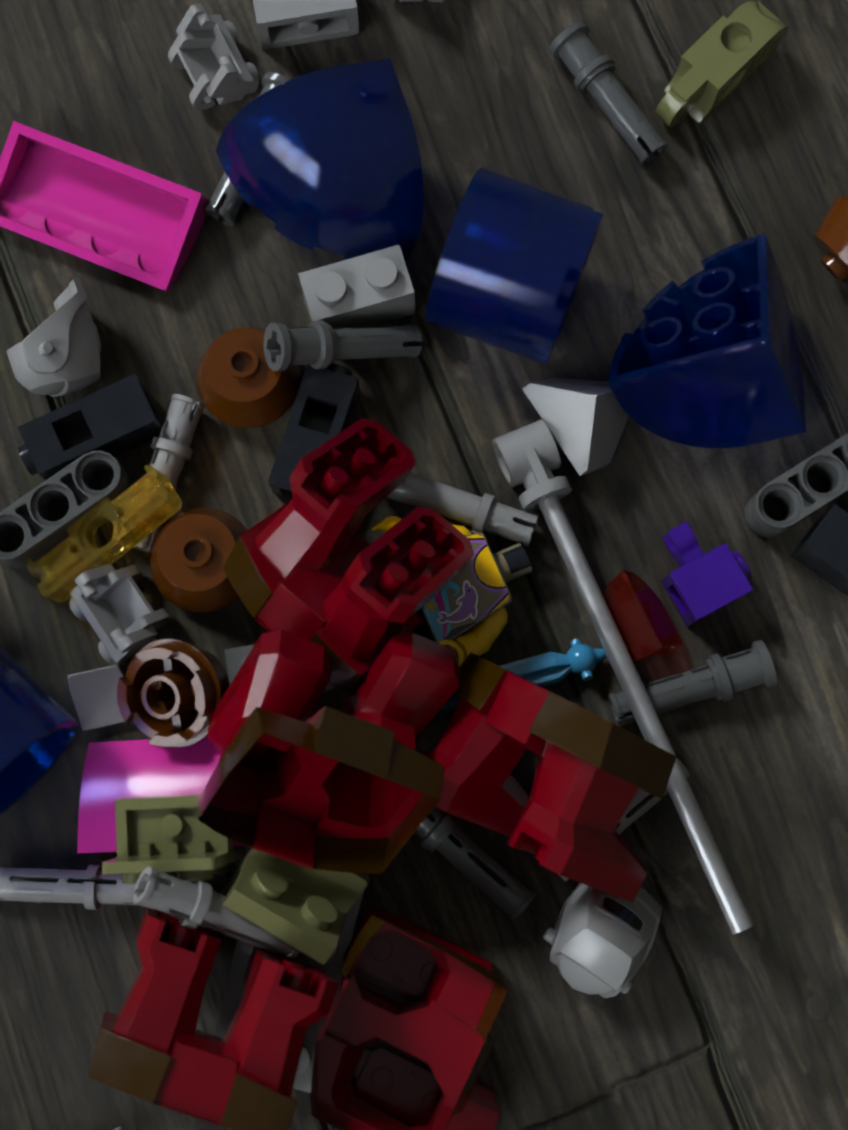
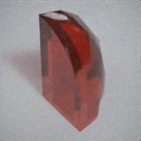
(640, 617)

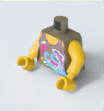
(474, 604)

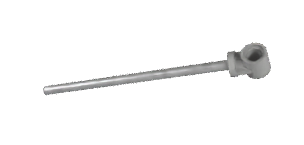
(529, 458)

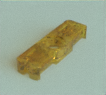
(133, 516)

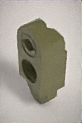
(721, 62)

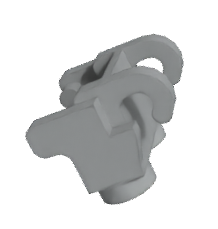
(211, 59)
(116, 611)

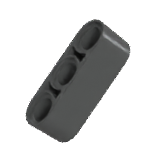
(796, 495)
(32, 509)

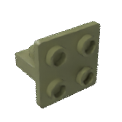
(168, 837)
(294, 901)

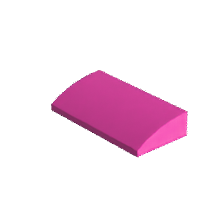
(97, 207)
(135, 770)

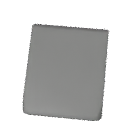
(96, 696)

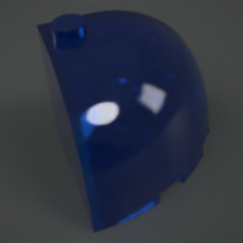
(331, 160)
(716, 356)

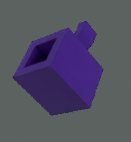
(703, 580)

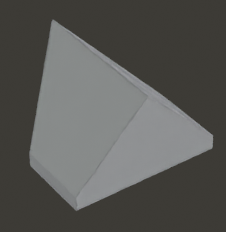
(581, 418)

